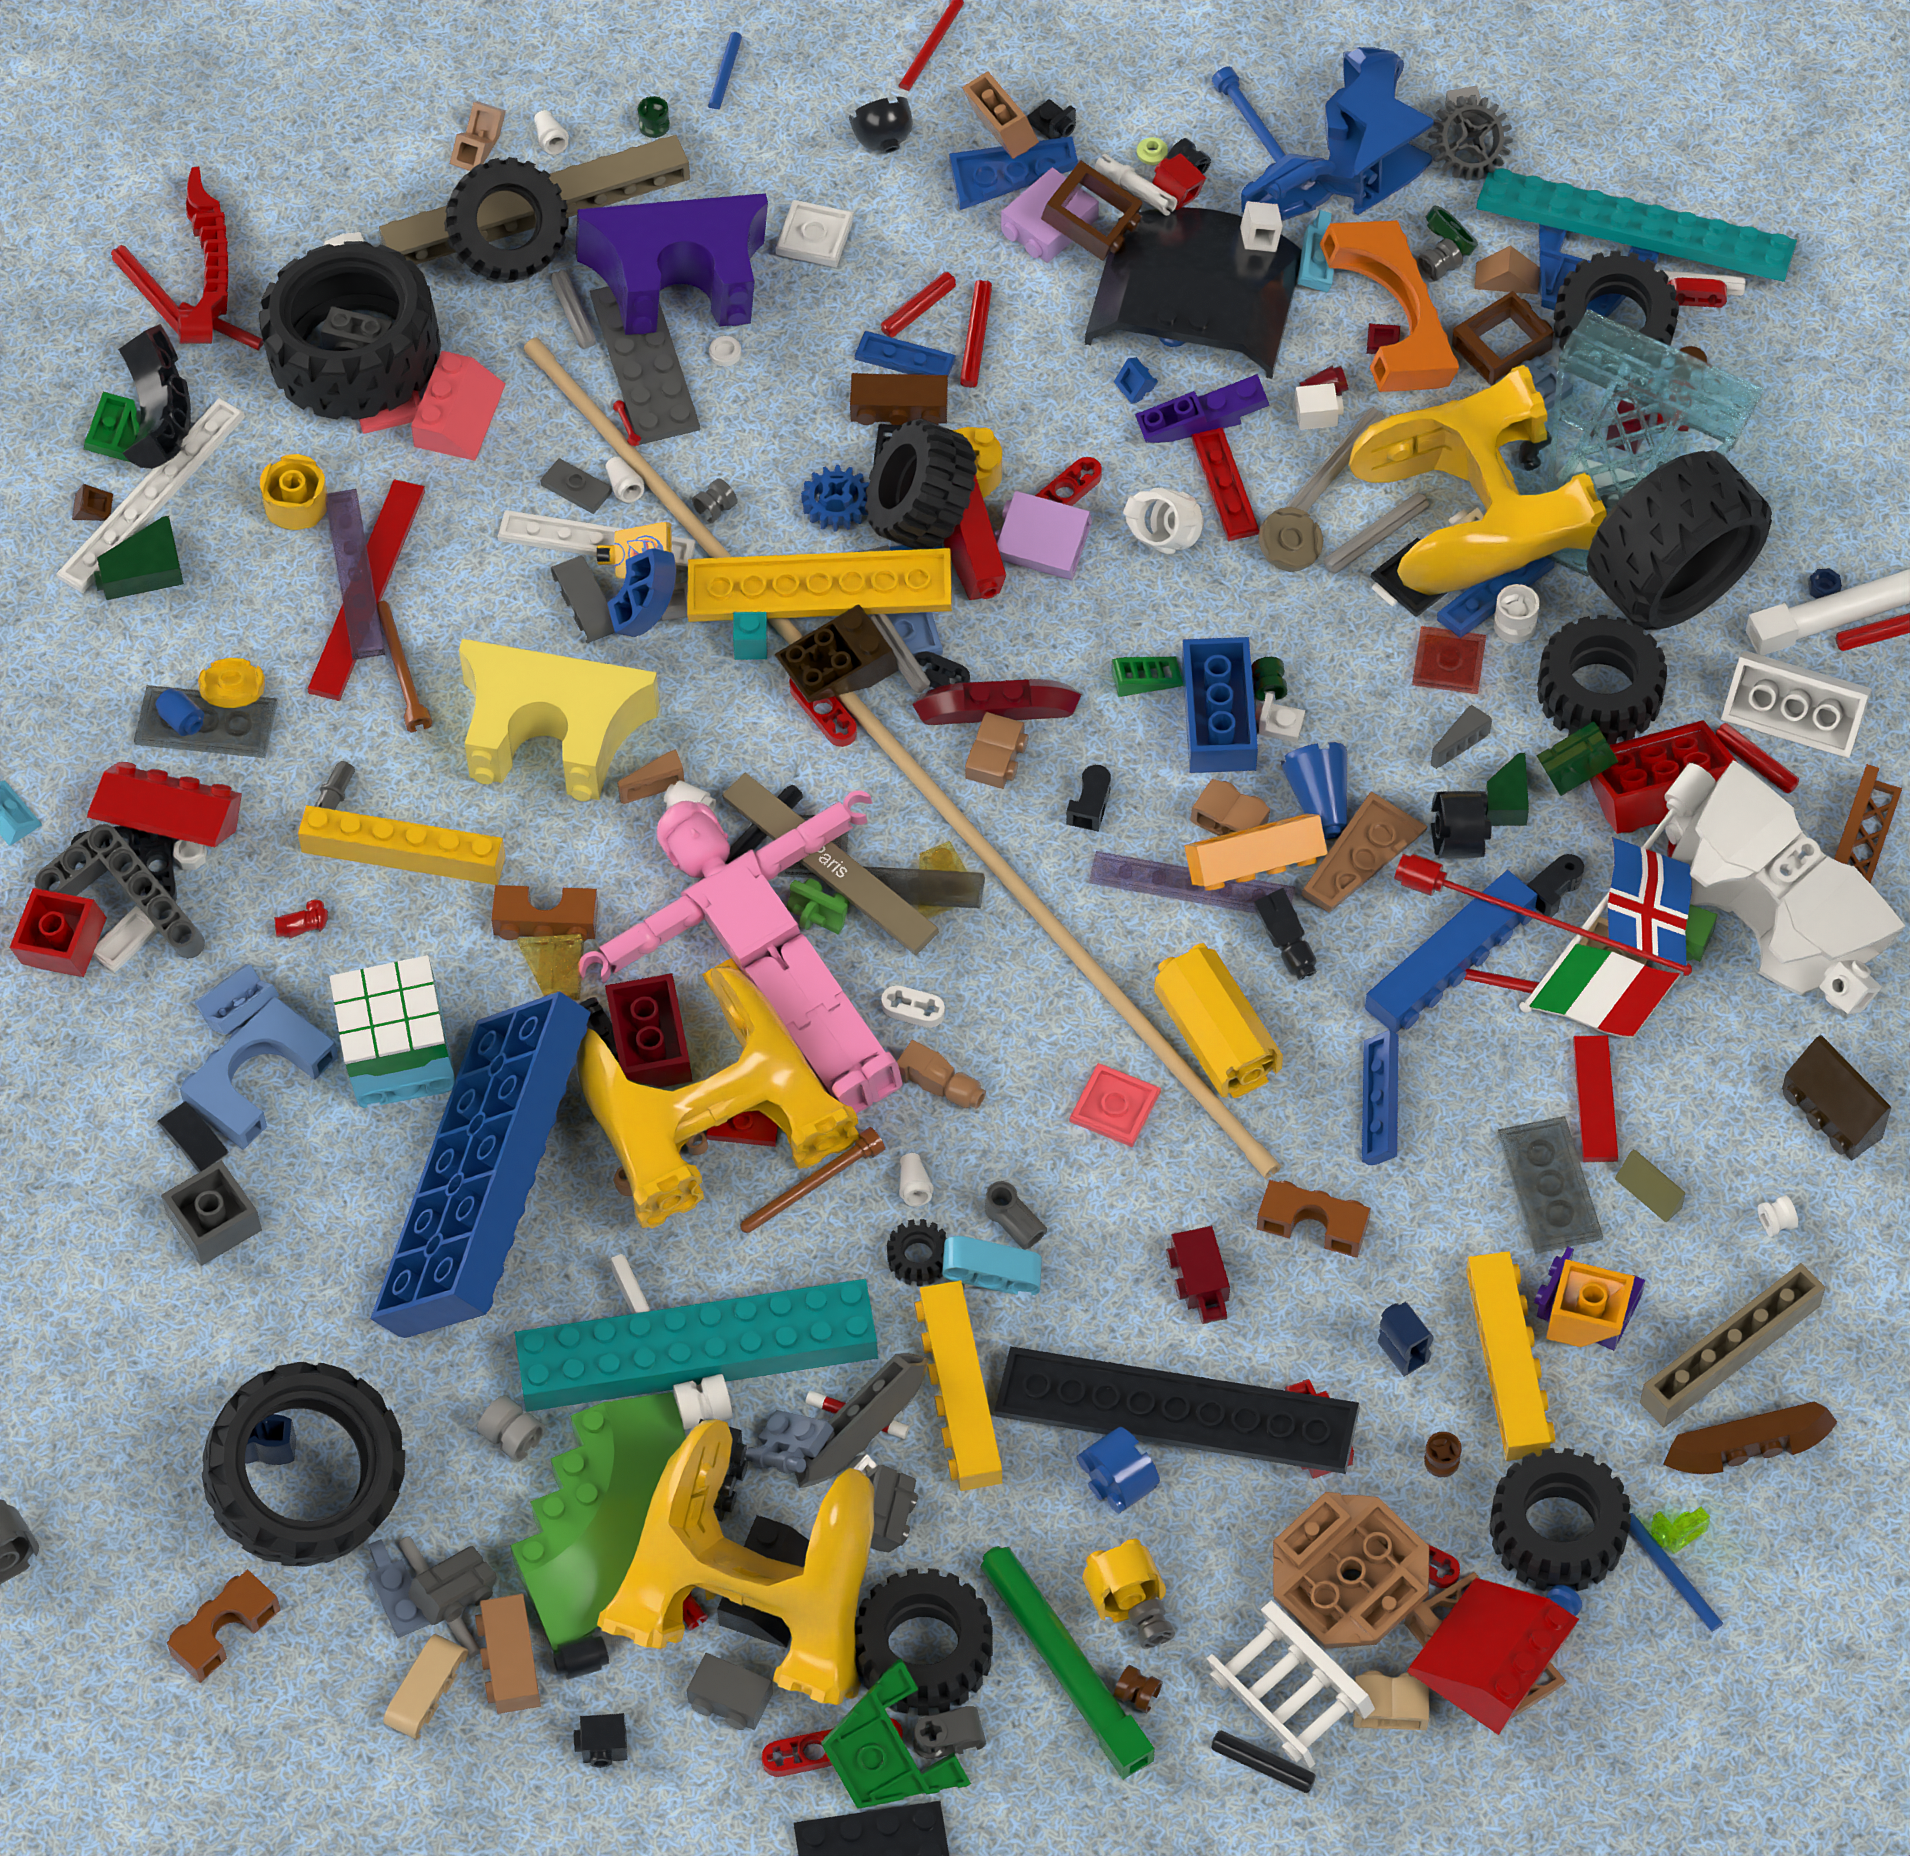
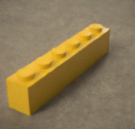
(401, 845)
(1508, 1355)
(960, 1386)

